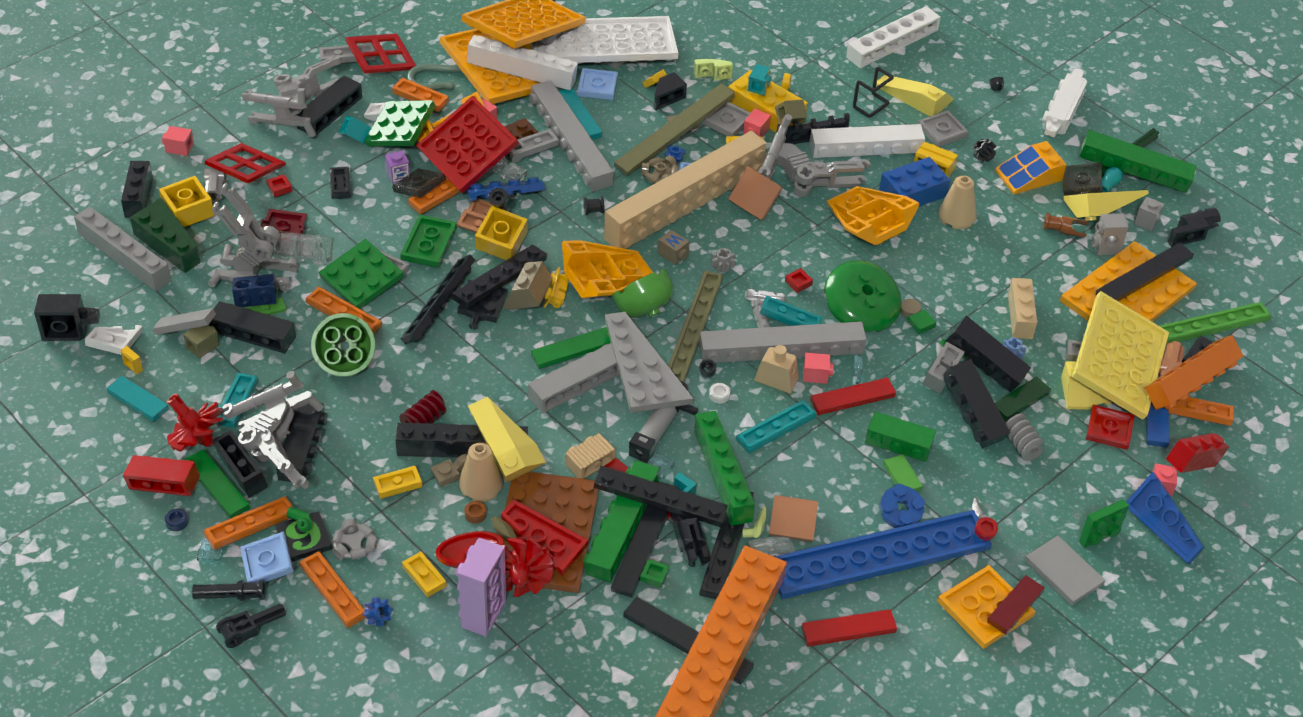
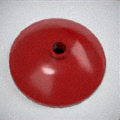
(455, 549)

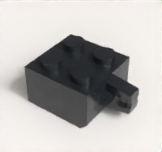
(63, 317)

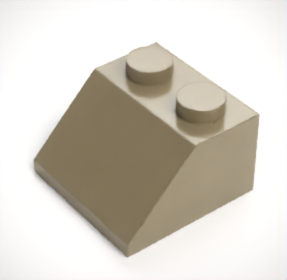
(529, 286)

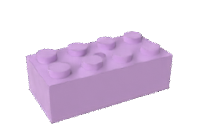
(481, 586)

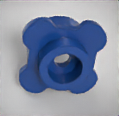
(676, 152)

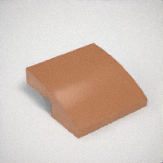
(755, 193)
(474, 216)
(793, 518)

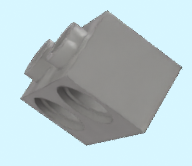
(947, 357)

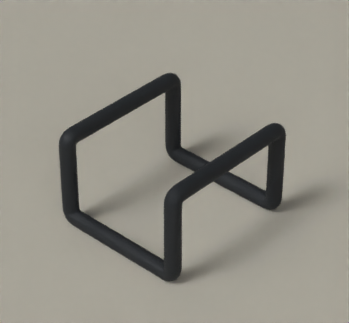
(873, 89)

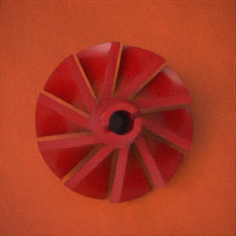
(193, 425)
(527, 566)

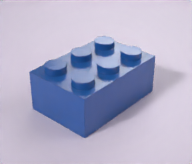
(918, 180)

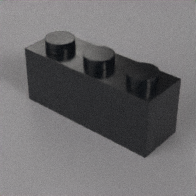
(137, 187)
(240, 463)

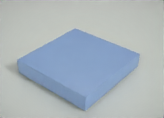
(597, 83)
(267, 558)

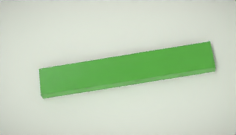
(1216, 322)

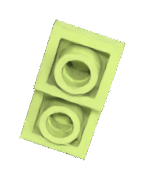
(713, 67)

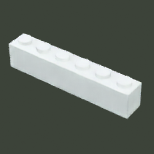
(522, 62)
(866, 140)

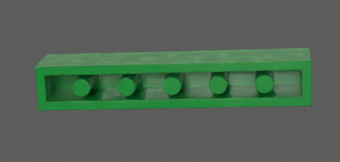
(1138, 161)
(724, 468)
(617, 529)

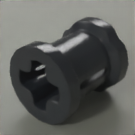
(593, 205)

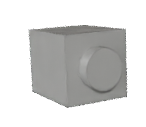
(1149, 213)

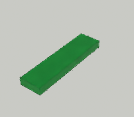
(570, 348)
(219, 485)

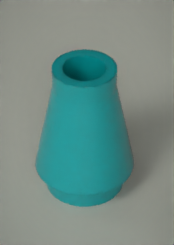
(1111, 178)

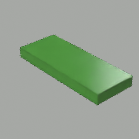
(270, 308)

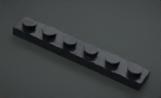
(497, 277)
(439, 297)
(660, 496)

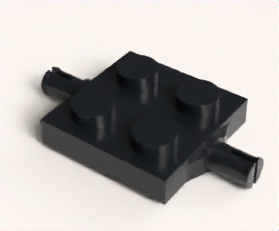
(486, 309)

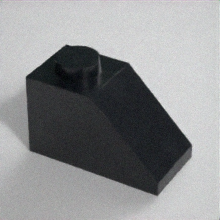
(669, 90)

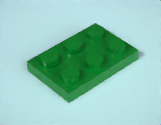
(428, 241)

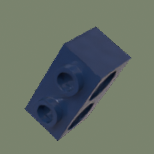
(254, 290)

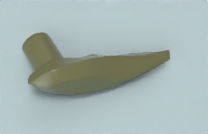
(503, 528)

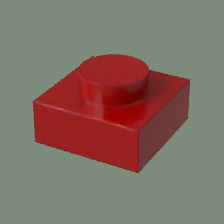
(279, 185)
(798, 280)

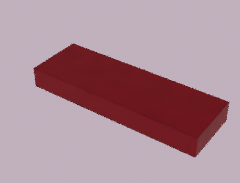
(1015, 604)

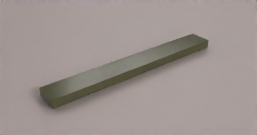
(674, 129)
(694, 324)

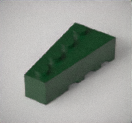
(165, 235)

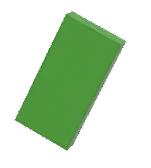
(902, 473)

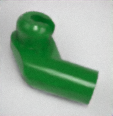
(303, 518)

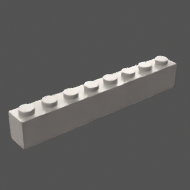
(571, 136)
(754, 342)

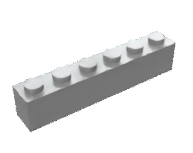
(122, 248)
(573, 379)

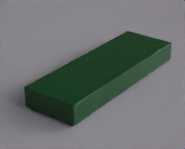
(1022, 398)

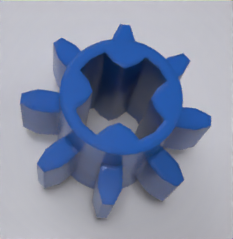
(377, 611)

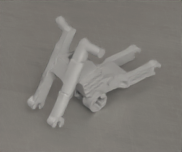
(292, 96)
(808, 173)
(254, 241)
(272, 424)

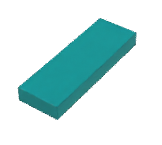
(787, 313)
(241, 389)
(137, 398)

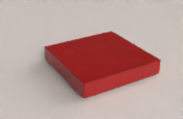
(1110, 427)

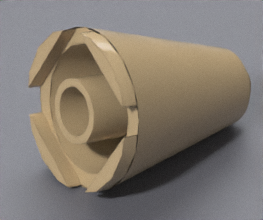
(959, 204)
(480, 474)

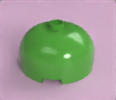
(645, 295)
(329, 337)

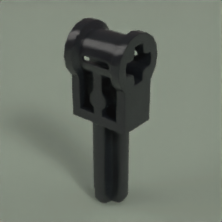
(243, 626)

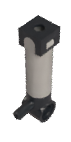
(643, 443)

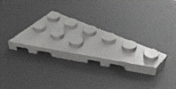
(644, 374)

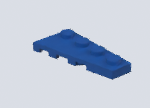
(531, 185)
(1161, 514)

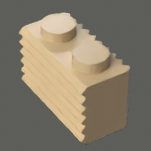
(588, 456)

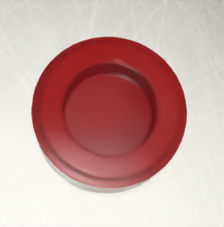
(986, 528)

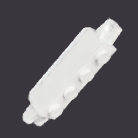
(1064, 103)

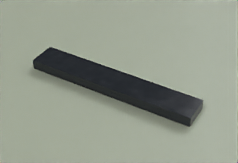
(1147, 272)
(640, 549)
(721, 558)
(671, 630)

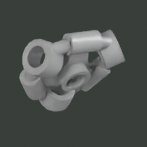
(349, 537)

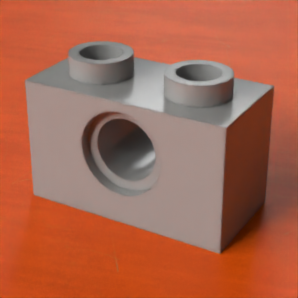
(1110, 234)

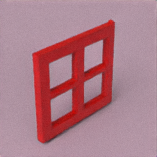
(375, 39)
(260, 171)

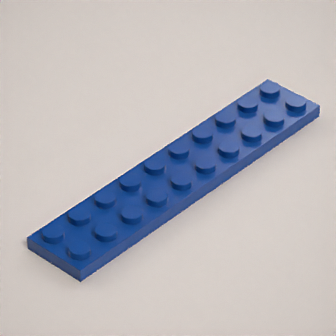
(880, 553)

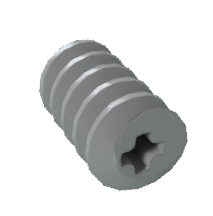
(1024, 437)

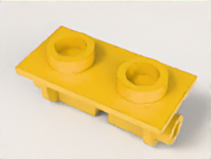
(553, 294)

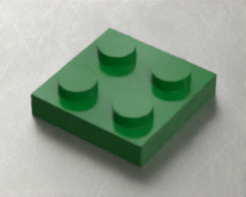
(1104, 523)

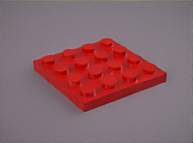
(467, 144)

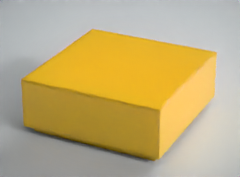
(654, 78)
(131, 360)

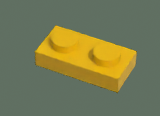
(397, 482)
(424, 574)

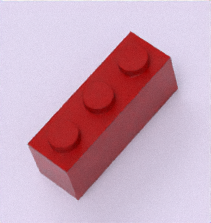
(1197, 452)
(161, 475)

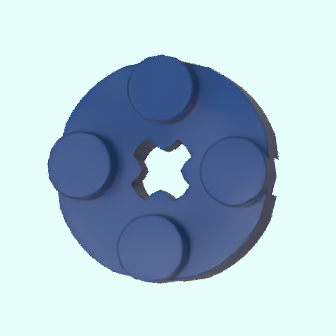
(907, 496)

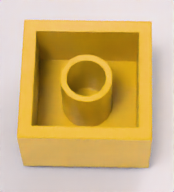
(187, 201)
(501, 233)

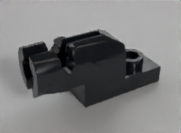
(1194, 226)
(690, 539)

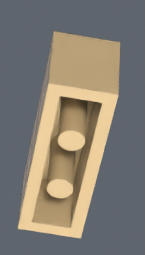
(1022, 308)

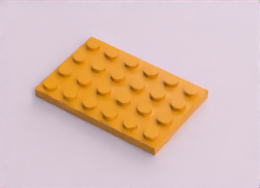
(523, 20)
(491, 84)
(1148, 301)

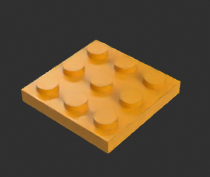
(975, 600)

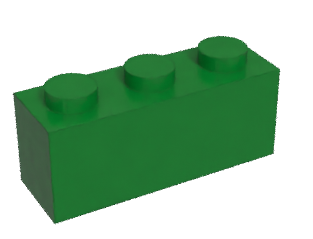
(900, 436)

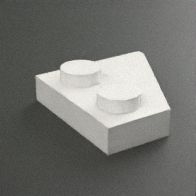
(112, 338)

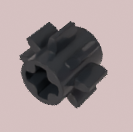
(984, 150)

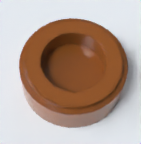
(475, 512)

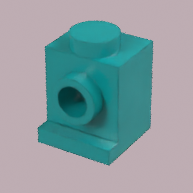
(759, 79)

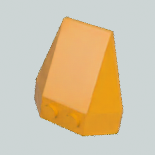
(873, 213)
(601, 268)

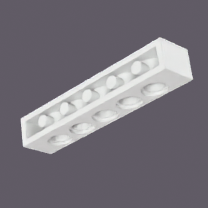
(893, 37)

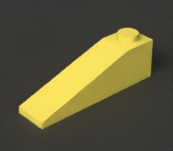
(918, 95)
(1095, 204)
(1077, 394)
(509, 444)

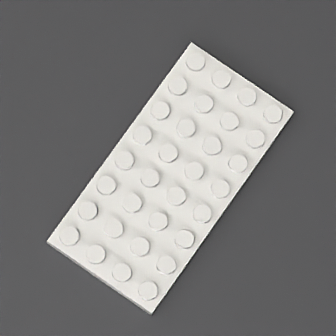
(615, 40)

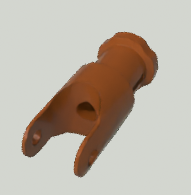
(1063, 224)

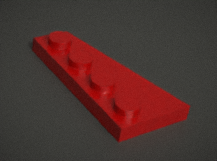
(561, 542)

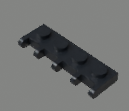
(801, 133)

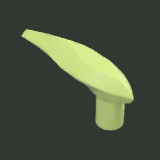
(758, 526)

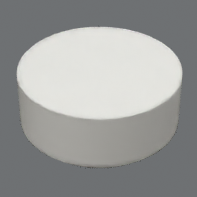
(719, 393)

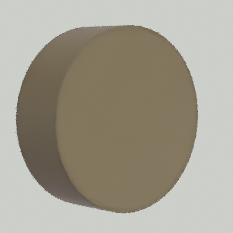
(910, 307)

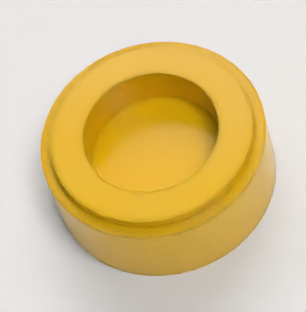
(786, 82)

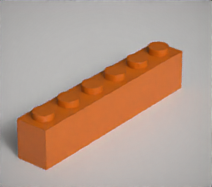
(1193, 372)

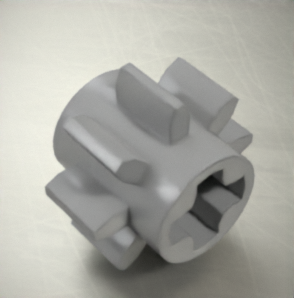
(723, 260)

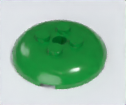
(847, 299)

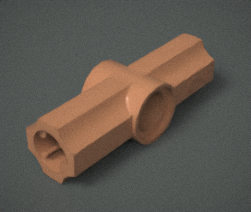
(1172, 357)

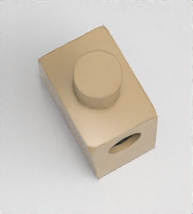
(778, 369)

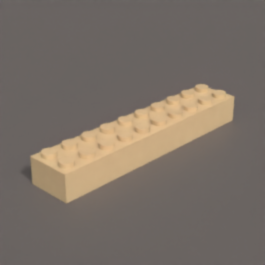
(682, 191)

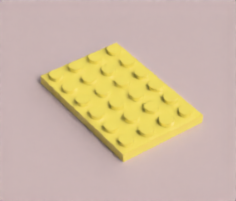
(1120, 354)

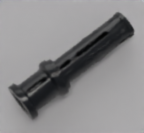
(240, 590)

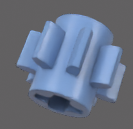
(1015, 346)

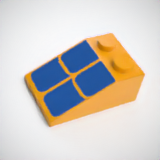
(1032, 168)

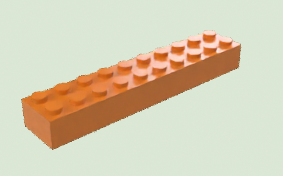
(725, 636)

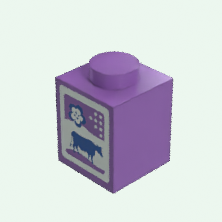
(396, 166)

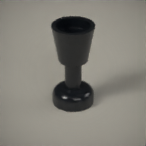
(498, 198)

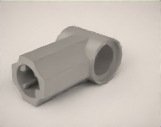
(213, 183)

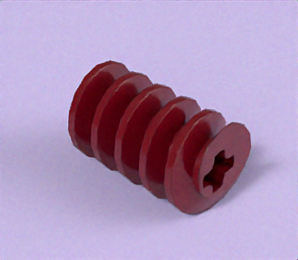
(425, 409)

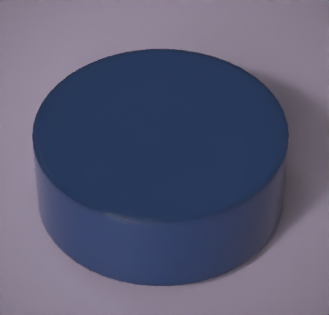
(176, 520)

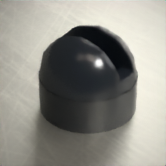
(996, 83)
(711, 367)

